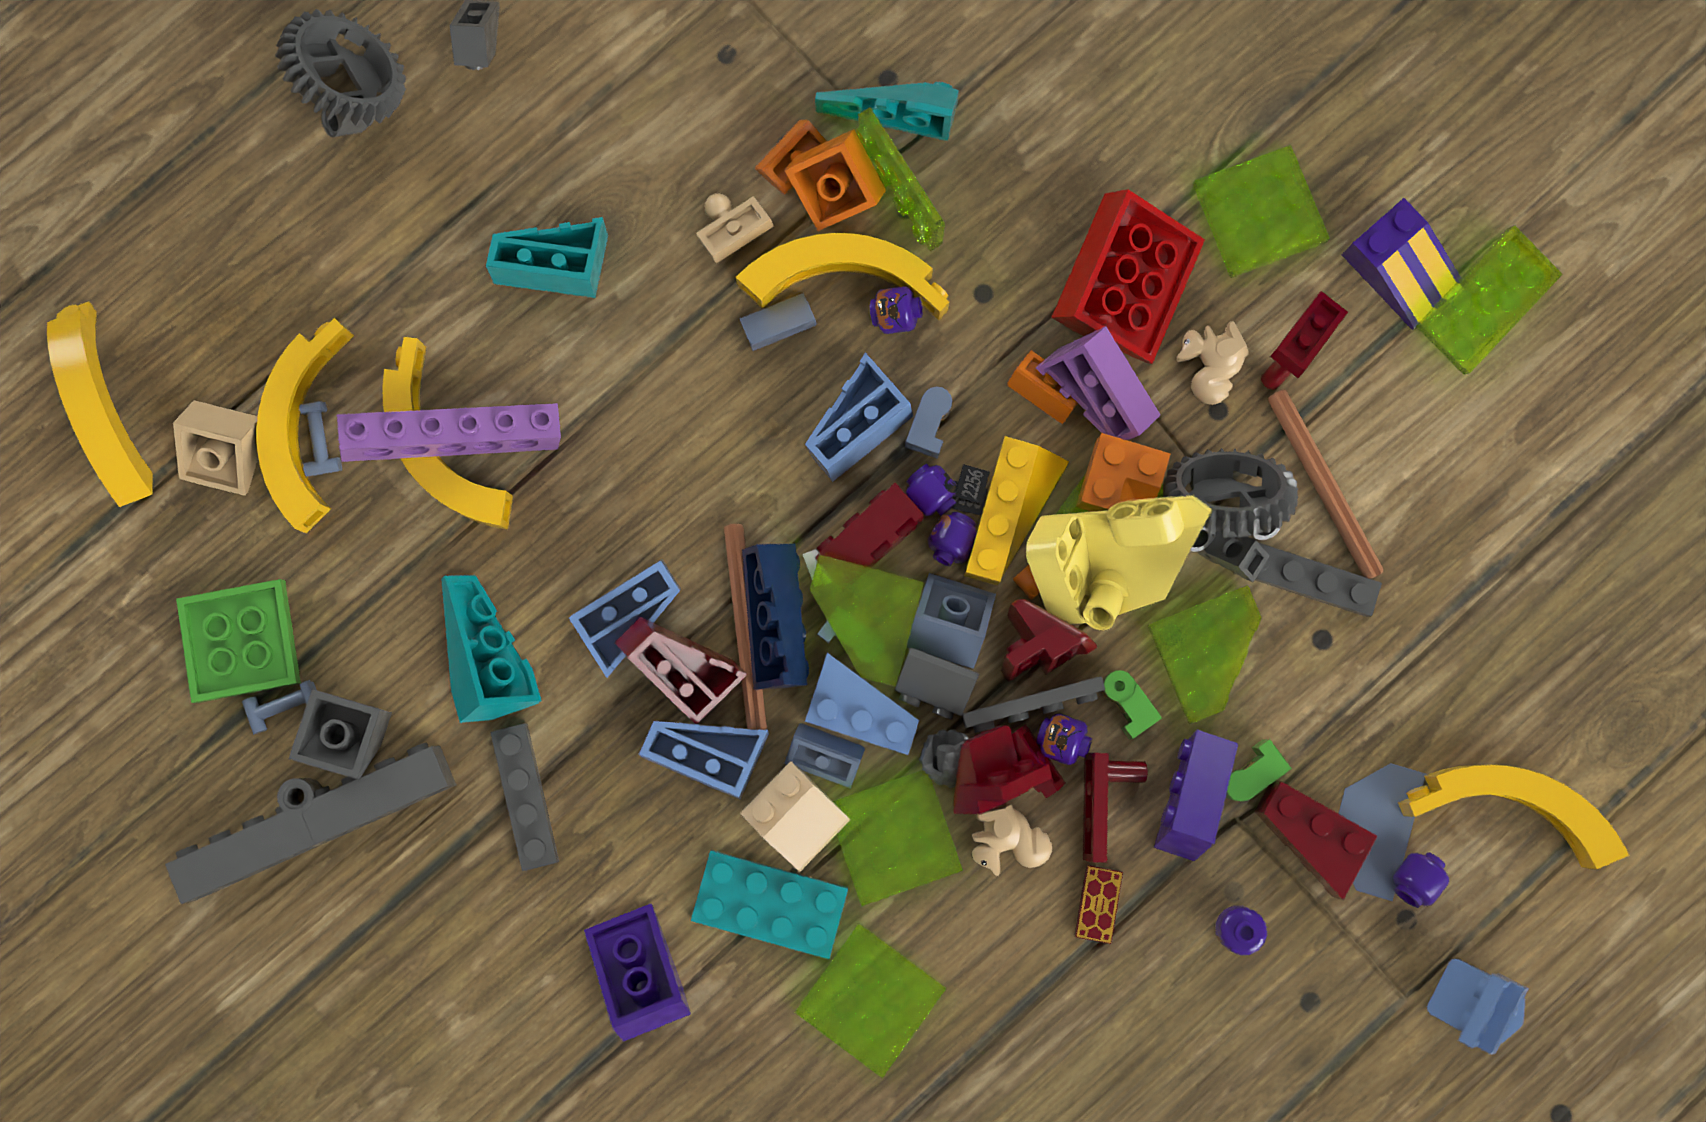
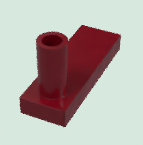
(1304, 340)
(1097, 774)

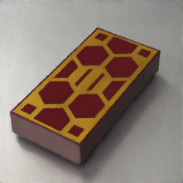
(1098, 904)

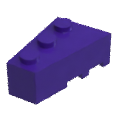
(1196, 795)

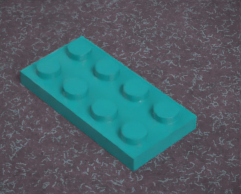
(769, 904)

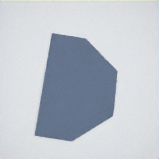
(1375, 807)

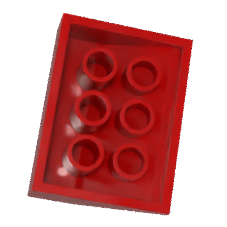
(1129, 274)

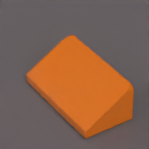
(795, 142)
(1041, 389)

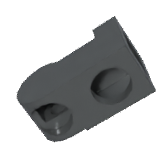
(1237, 554)

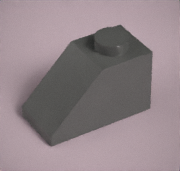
(475, 33)

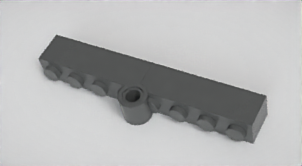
(308, 824)

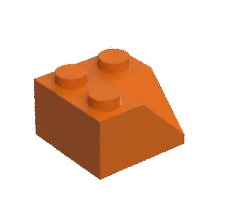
(835, 180)
(1121, 473)

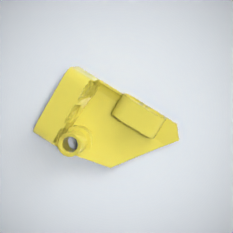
(1112, 559)

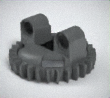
(311, 52)
(1212, 480)

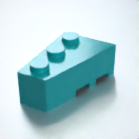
(550, 259)

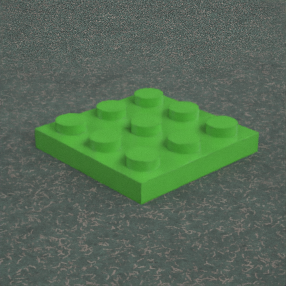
(238, 641)

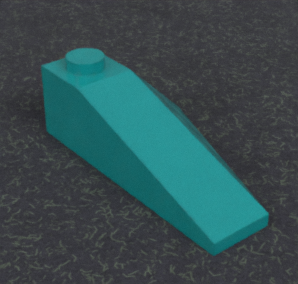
(910, 108)
(484, 666)

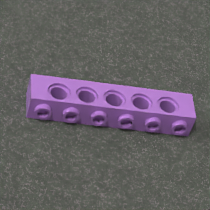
(448, 432)

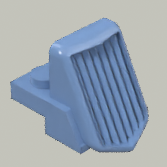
(1478, 1005)

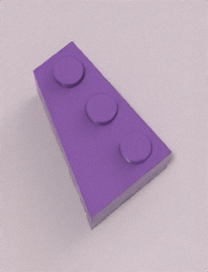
(1103, 384)

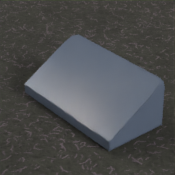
(778, 322)
(825, 755)

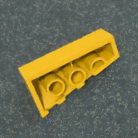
(1015, 497)

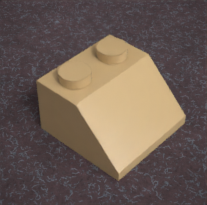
(216, 447)
(795, 816)

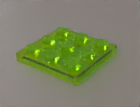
(1260, 211)
(896, 838)
(870, 1000)

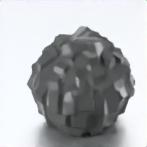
(941, 756)

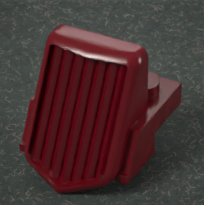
(1044, 640)
(992, 774)

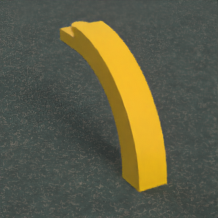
(840, 253)
(90, 407)
(279, 424)
(469, 499)
(1576, 819)

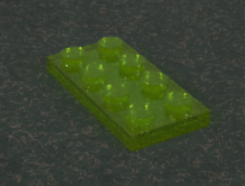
(894, 172)
(1489, 300)

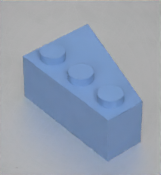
(859, 420)
(619, 609)
(859, 710)
(706, 754)

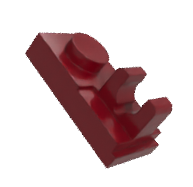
(1027, 748)

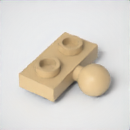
(731, 227)

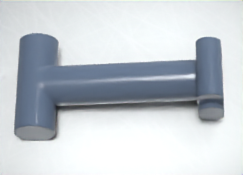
(321, 462)
(257, 714)

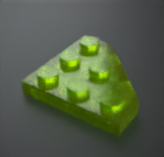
(868, 613)
(1207, 649)

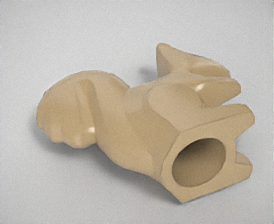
(1222, 360)
(1007, 830)

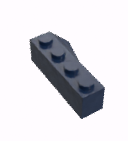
(775, 616)

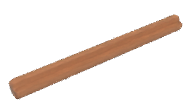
(1325, 484)
(752, 698)

